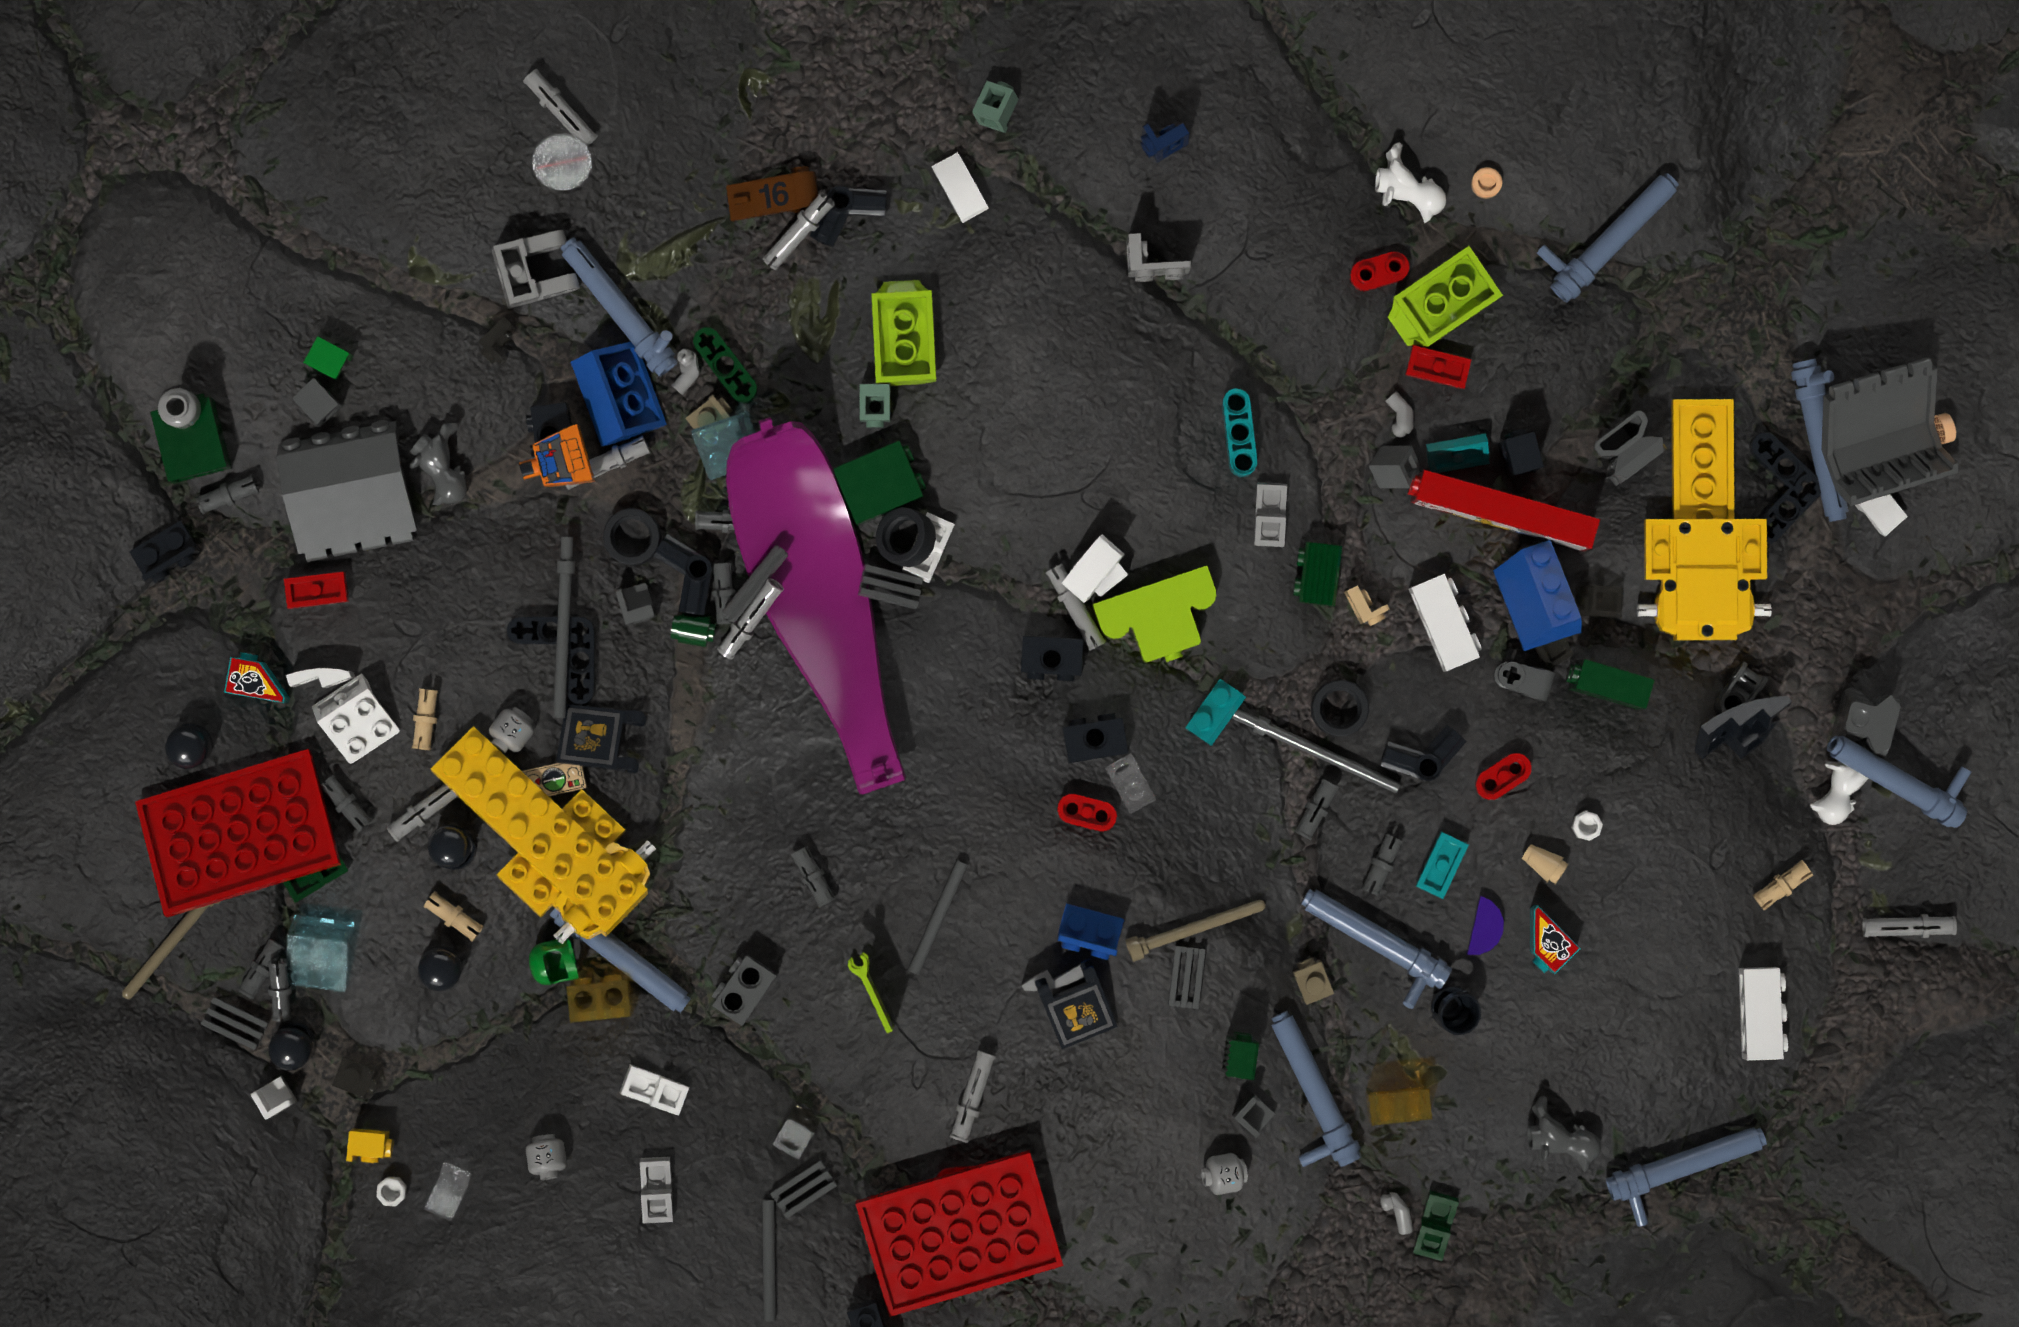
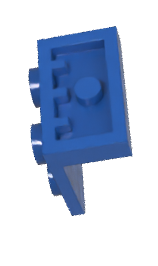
(1089, 930)

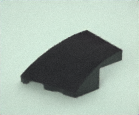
(1741, 727)

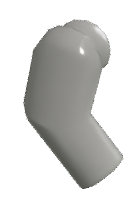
(689, 370)
(1404, 415)
(1401, 1211)

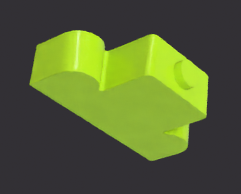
(1159, 614)

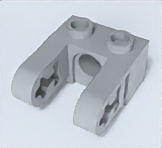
(515, 275)

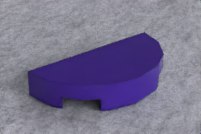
(1486, 928)

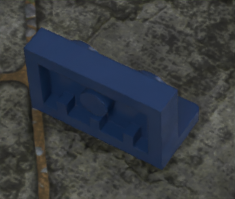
(1169, 142)

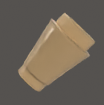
(1545, 863)

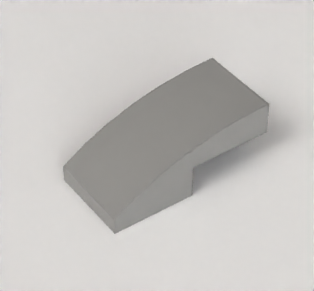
(1270, 514)
(1066, 978)
(656, 1190)

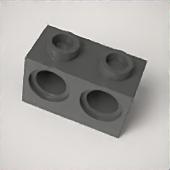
(750, 993)

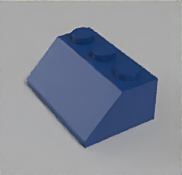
(618, 393)
(1538, 596)

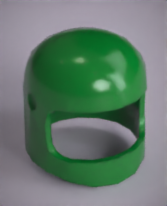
(553, 962)

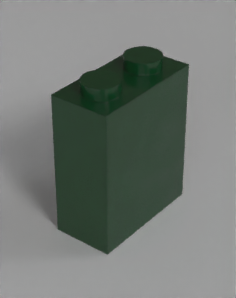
(195, 449)
(879, 482)
(1610, 684)

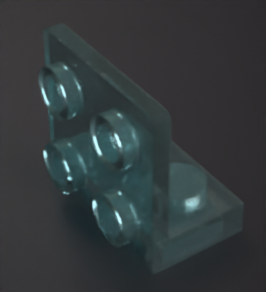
(716, 440)
(319, 952)

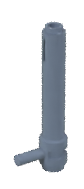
(1581, 271)
(647, 343)
(1810, 393)
(1932, 801)
(1416, 961)
(634, 967)
(1335, 1130)
(1641, 1178)

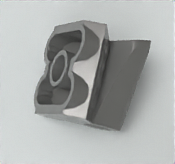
(1628, 447)
(1866, 720)

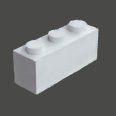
(1445, 622)
(1762, 1013)

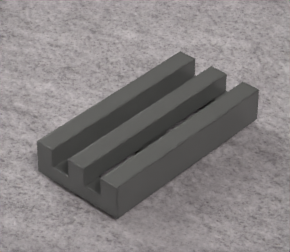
(915, 591)
(1198, 980)
(211, 1012)
(782, 1203)

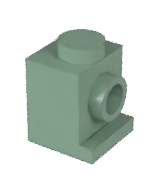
(990, 97)
(875, 393)

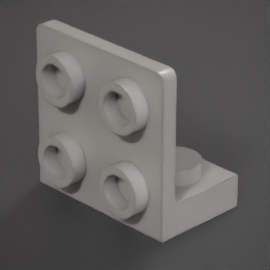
(1138, 253)

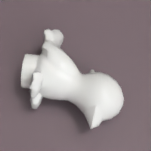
(1400, 184)
(1836, 803)

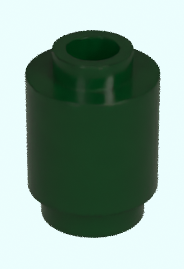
(693, 629)

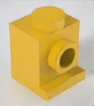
(369, 1145)

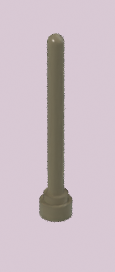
(1139, 946)
(163, 951)

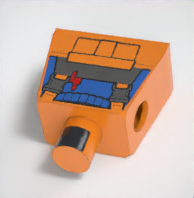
(560, 459)

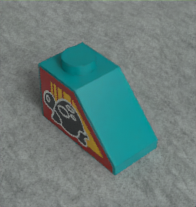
(253, 679)
(1549, 942)

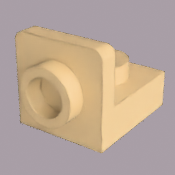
(1360, 604)

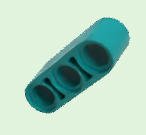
(1242, 417)

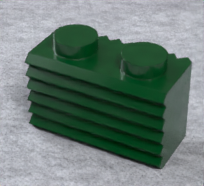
(1318, 574)
(1241, 1056)

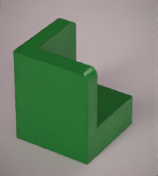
(327, 358)

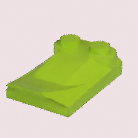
(1443, 299)
(903, 334)

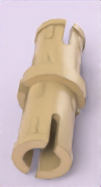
(425, 719)
(1782, 885)
(453, 916)

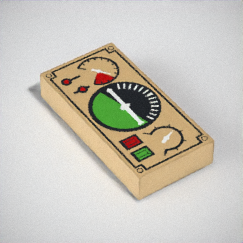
(558, 778)

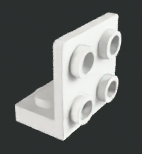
(354, 719)

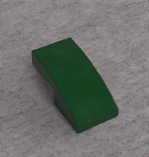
(308, 884)
(1435, 1225)

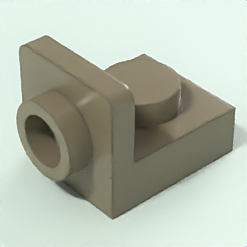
(709, 412)
(1312, 980)

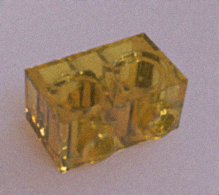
(600, 1006)
(1398, 1105)

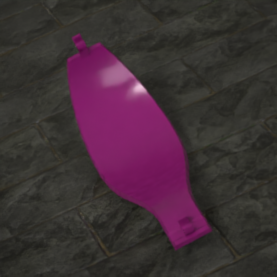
(790, 498)

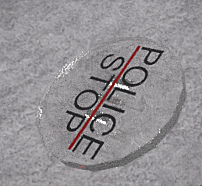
(561, 161)

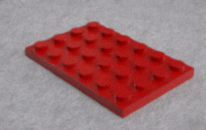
(237, 833)
(959, 1233)

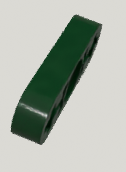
(705, 352)

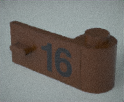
(773, 194)

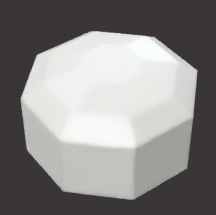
(1586, 825)
(391, 1191)

